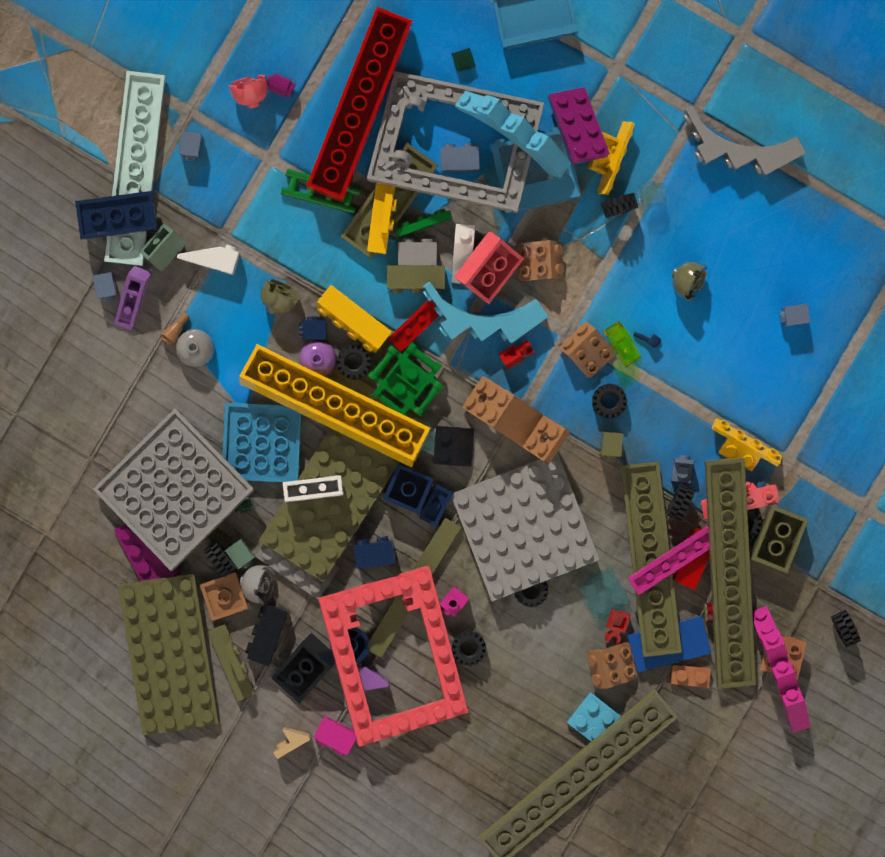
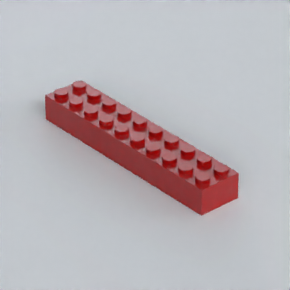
(359, 104)

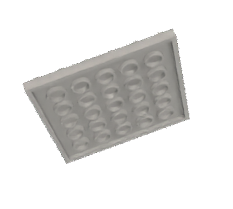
(173, 489)
(524, 527)

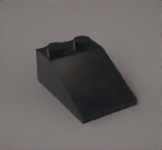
(304, 668)

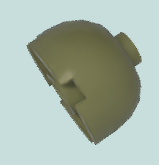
(688, 279)
(277, 297)

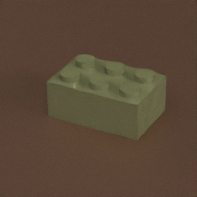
(778, 538)

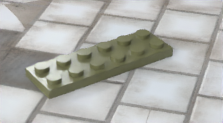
(358, 230)

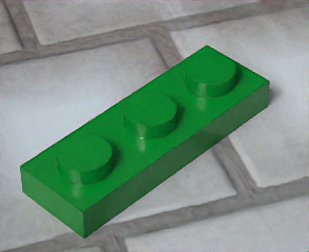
(423, 222)

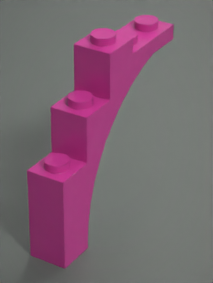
(782, 670)

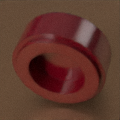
(708, 612)

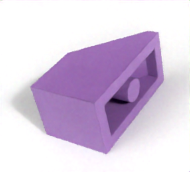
(370, 678)

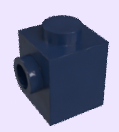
(313, 329)

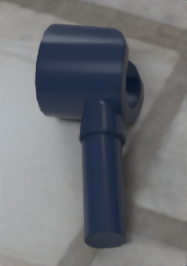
(653, 341)

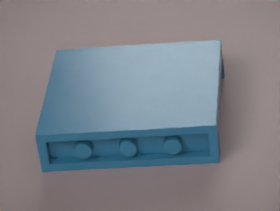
(533, 21)

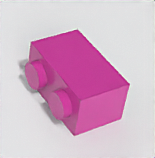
(335, 735)

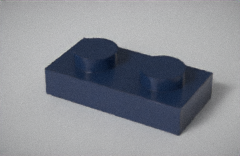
(436, 505)

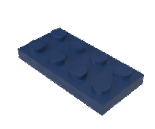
(116, 215)

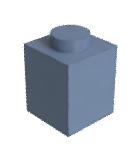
(190, 146)
(105, 286)
(795, 315)

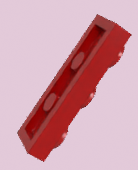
(414, 326)

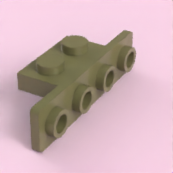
(231, 662)

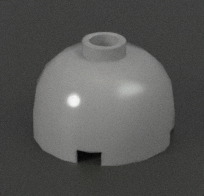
(195, 348)
(257, 583)

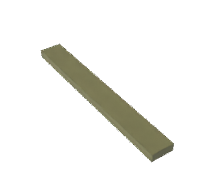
(397, 613)

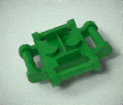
(406, 380)

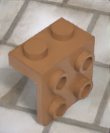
(540, 261)
(588, 349)
(611, 666)

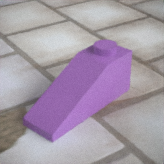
(132, 297)

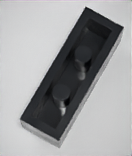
(266, 634)

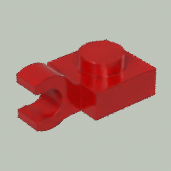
(514, 355)

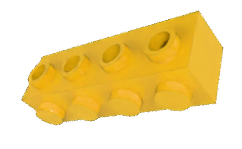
(352, 319)

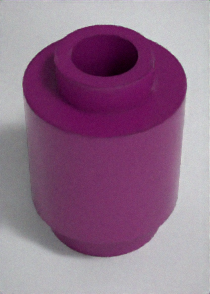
(280, 85)

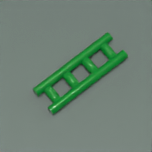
(309, 197)

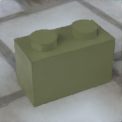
(611, 445)

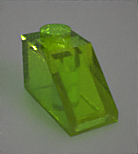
(622, 344)

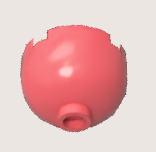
(249, 90)

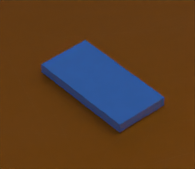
(693, 644)

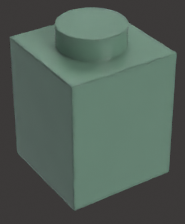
(240, 554)

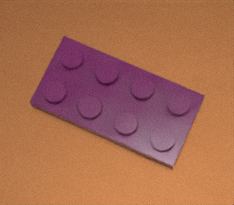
(578, 125)
(143, 560)

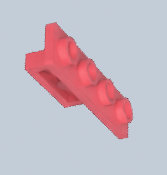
(755, 497)

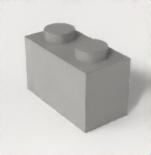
(417, 253)

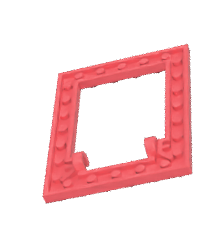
(339, 616)

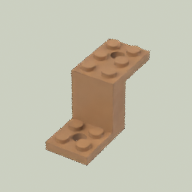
(516, 419)

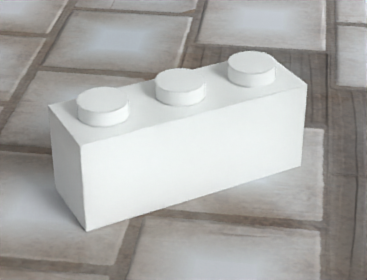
(313, 488)

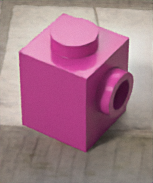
(453, 602)

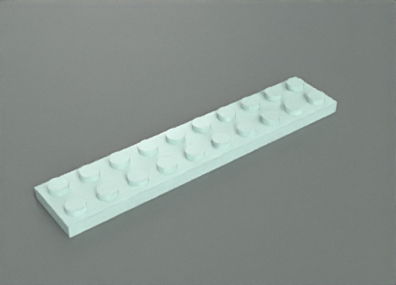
(136, 155)

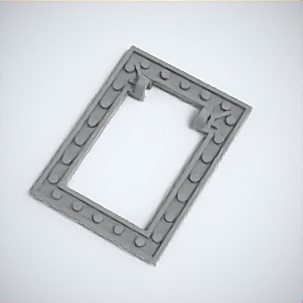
(388, 170)

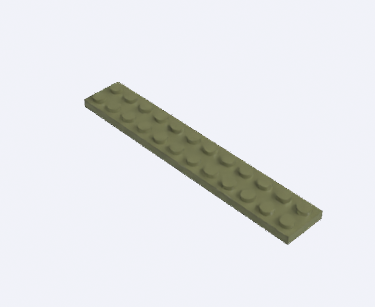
(730, 572)
(578, 776)

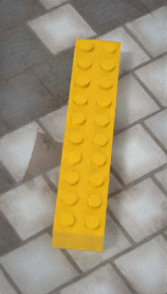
(334, 405)

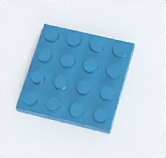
(262, 441)

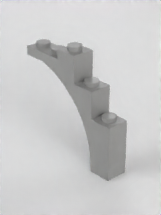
(713, 146)

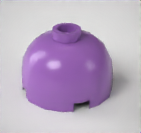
(318, 357)

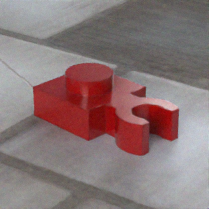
(617, 623)

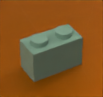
(163, 247)

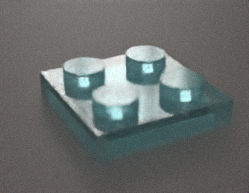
(603, 593)

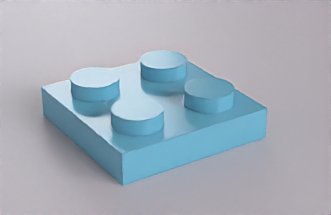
(592, 717)

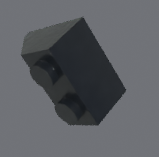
(453, 446)

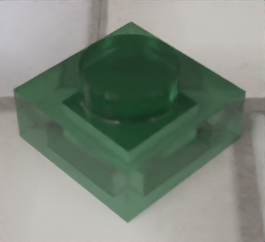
(463, 60)
(245, 506)

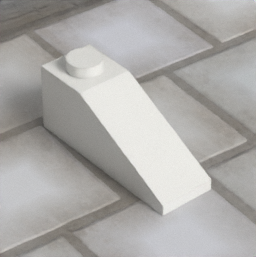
(462, 247)
(215, 258)

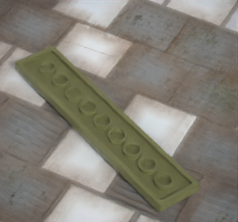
(647, 542)

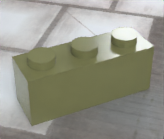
(414, 277)

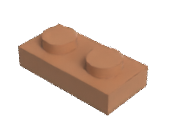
(690, 676)

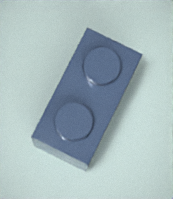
(459, 158)

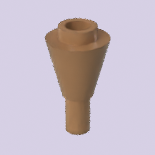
(172, 333)

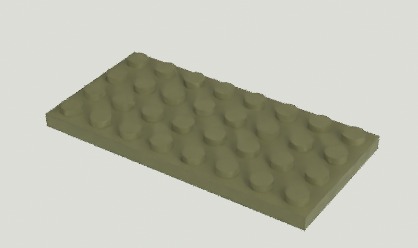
(319, 529)
(168, 654)

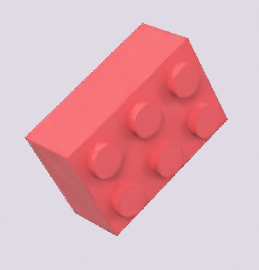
(489, 267)

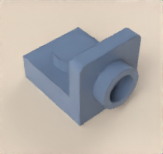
(682, 469)

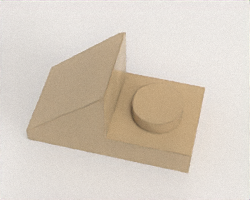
(295, 738)

